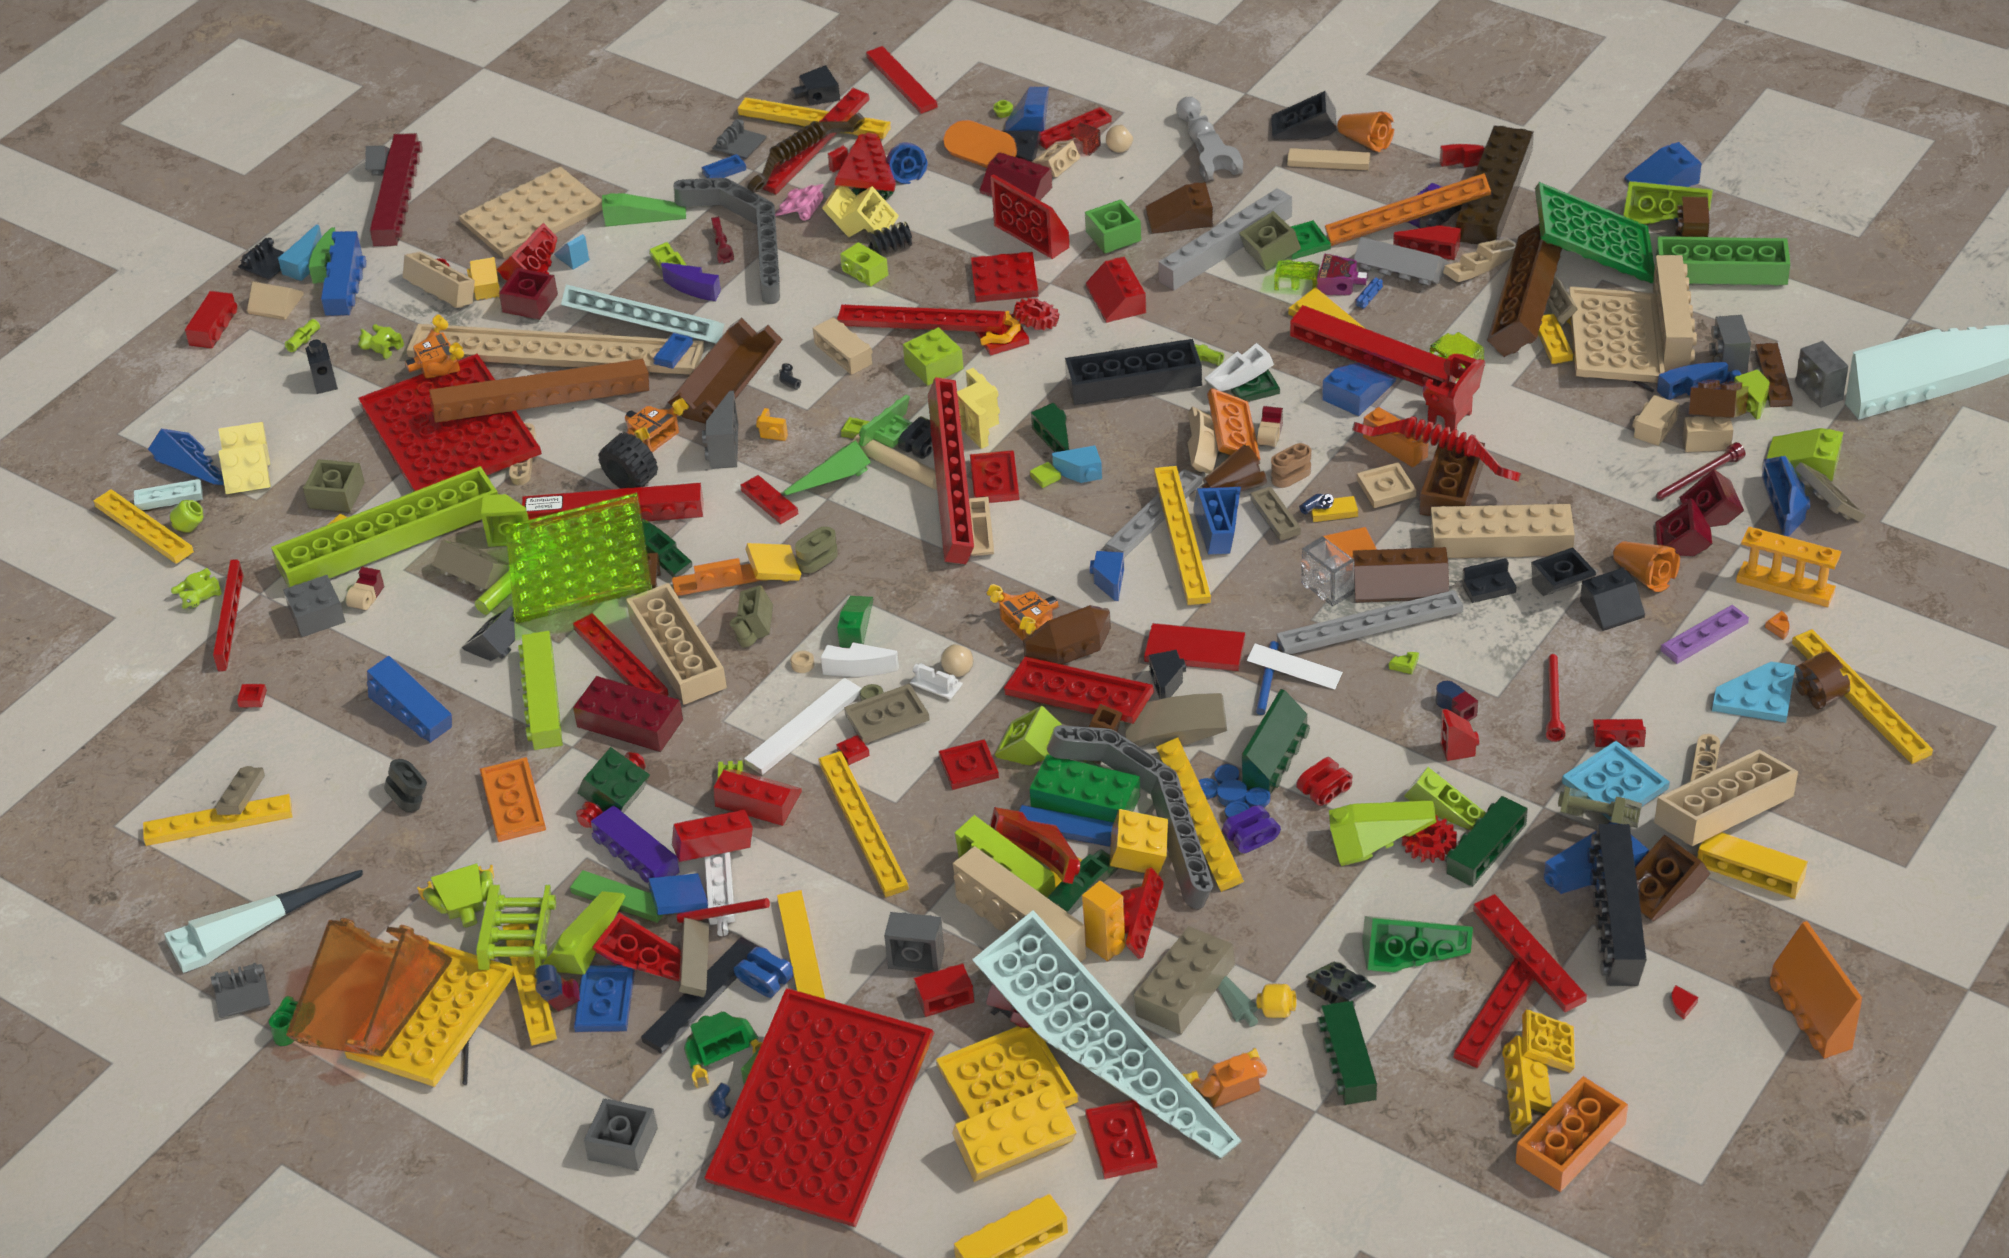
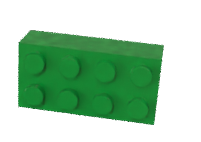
(1083, 789)

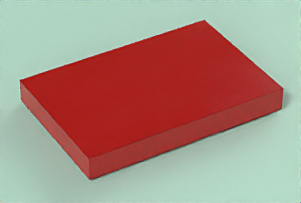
(995, 476)
(1121, 1139)

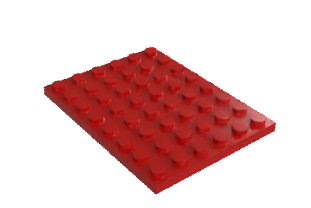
(440, 450)
(820, 1107)

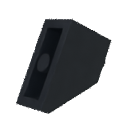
(1166, 672)

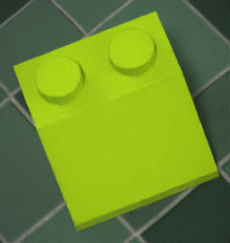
(500, 512)
(1028, 737)

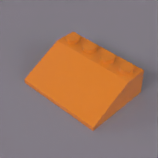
(1817, 992)

